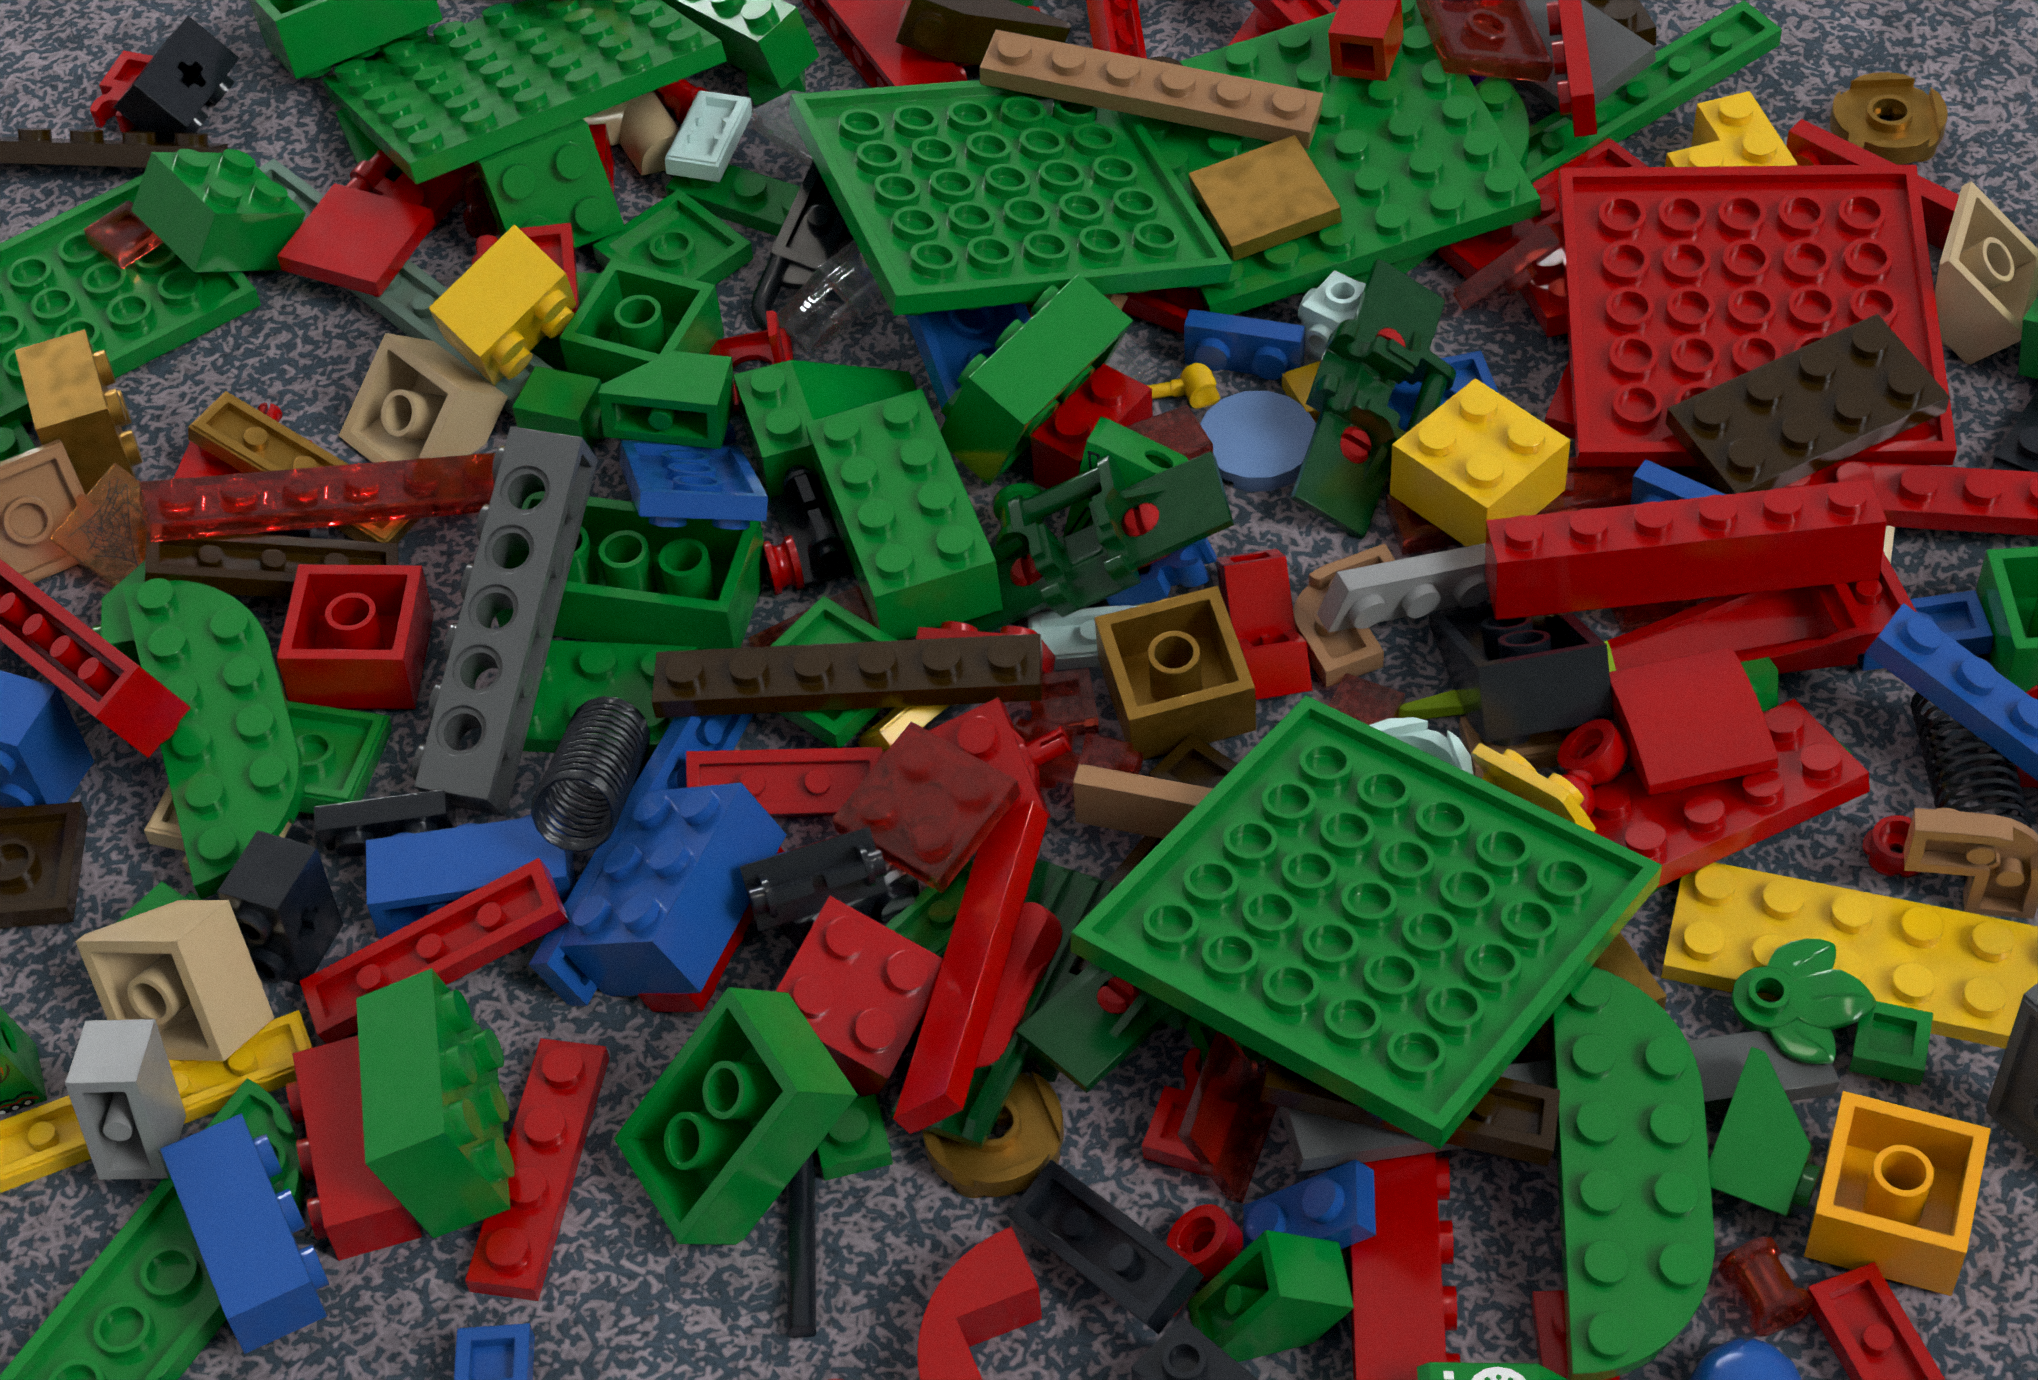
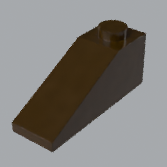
(964, 28)

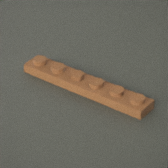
(1150, 88)

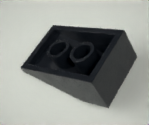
(1524, 672)

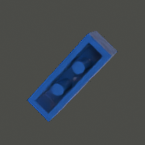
(430, 869)
(247, 1232)

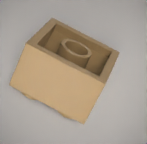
(1984, 279)
(420, 404)
(184, 971)

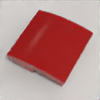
(1692, 721)

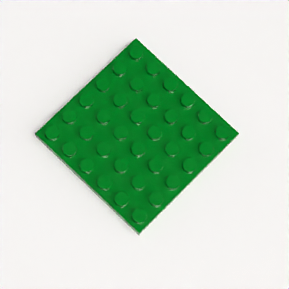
(514, 77)
(1402, 156)
(1001, 194)
(1369, 917)

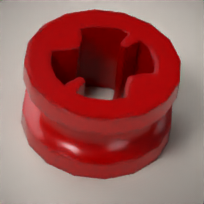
(783, 565)

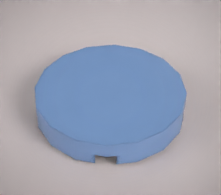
(1259, 439)

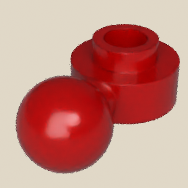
(1592, 757)
(1206, 1240)

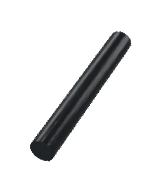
(801, 1252)

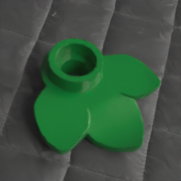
(1810, 1003)

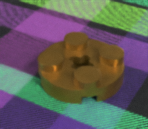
(1916, 117)
(1010, 1161)

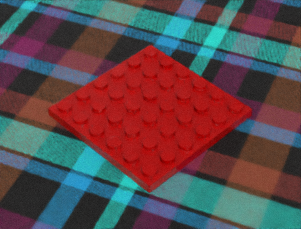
(1724, 270)

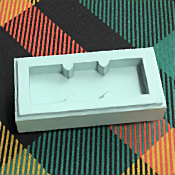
(708, 136)

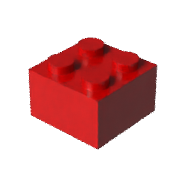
(356, 636)
(861, 991)

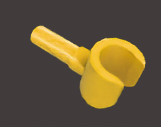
(1194, 382)

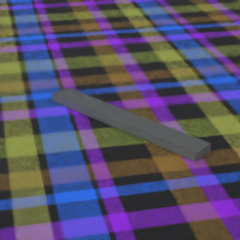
(1330, 1142)

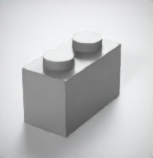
(125, 1098)

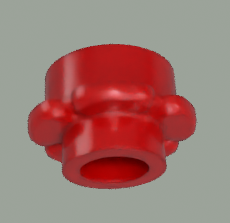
(1885, 835)

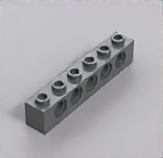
(486, 773)

